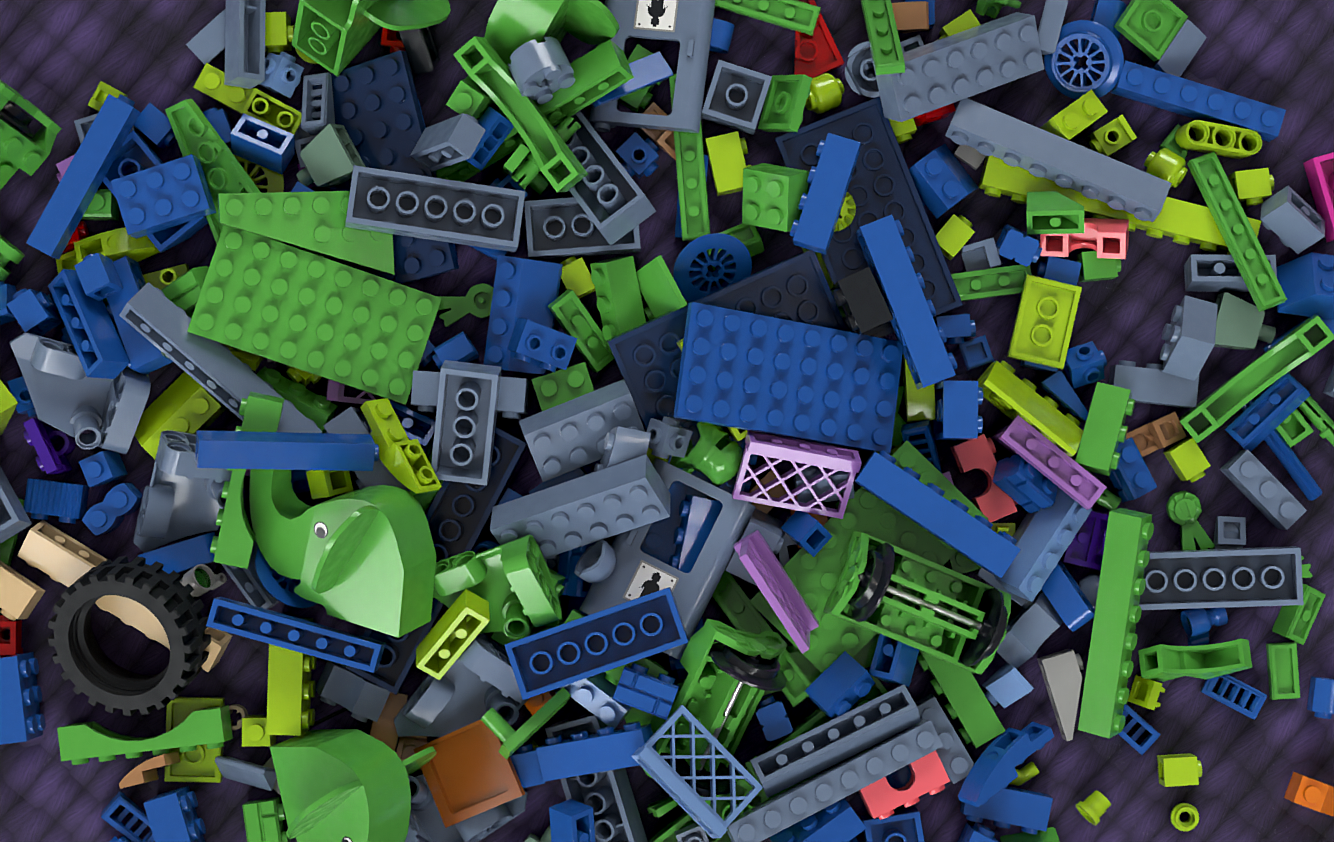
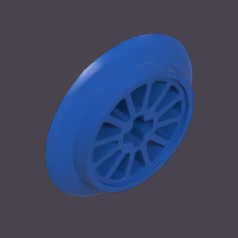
(1107, 44)
(730, 245)
(267, 577)

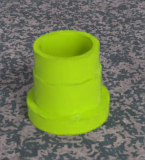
(1093, 807)

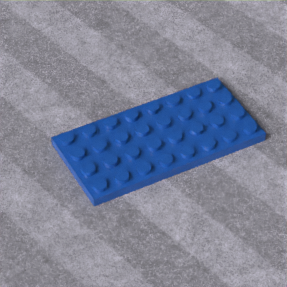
(788, 378)

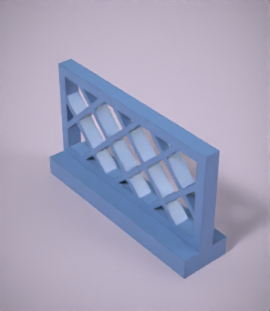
(686, 794)

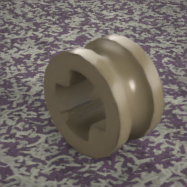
(240, 709)

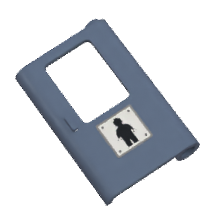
(669, 20)
(641, 574)

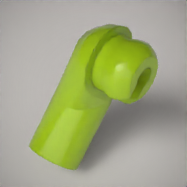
(1025, 774)

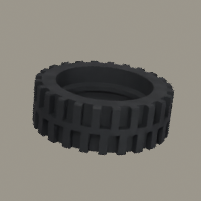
(89, 665)

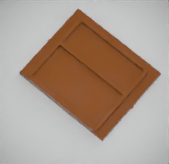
(469, 773)

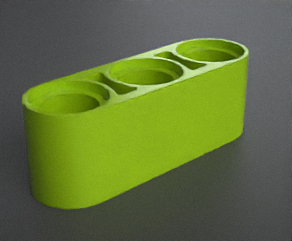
(1230, 136)

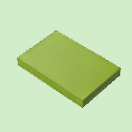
(1044, 322)
(196, 764)

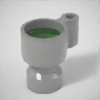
(202, 580)

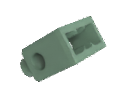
(329, 158)
(1240, 324)

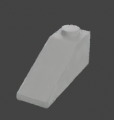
(1063, 685)

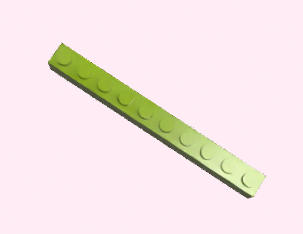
(1177, 219)

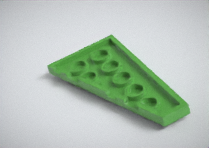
(219, 165)
(309, 222)

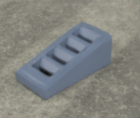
(313, 121)

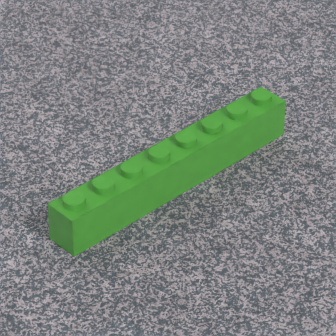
(594, 76)
(1115, 622)

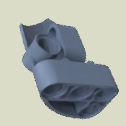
(76, 402)
(180, 495)
(464, 694)
(427, 824)

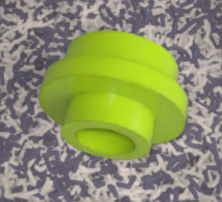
(1190, 823)

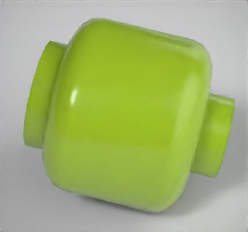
(824, 93)
(1167, 166)

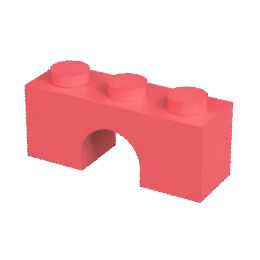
(1105, 236)
(979, 455)
(926, 776)

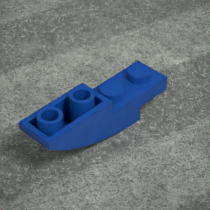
(997, 763)

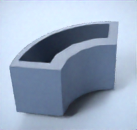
(623, 445)
(1029, 630)
(351, 691)

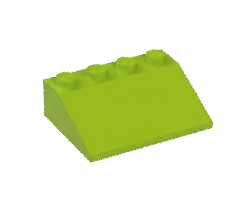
(1019, 398)

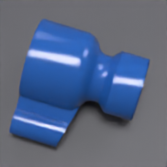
(1198, 623)

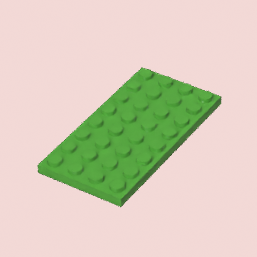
(314, 314)
(820, 574)

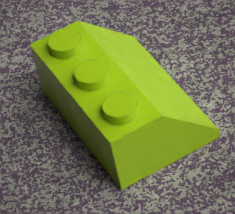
(181, 408)

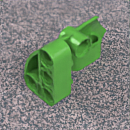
(510, 579)

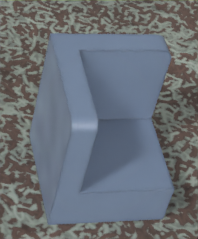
(980, 255)

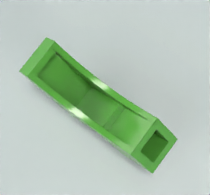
(1199, 661)

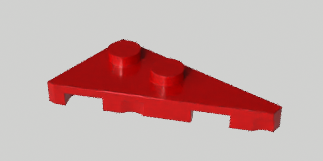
(816, 53)

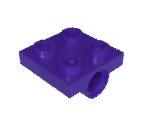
(43, 438)
(1088, 543)

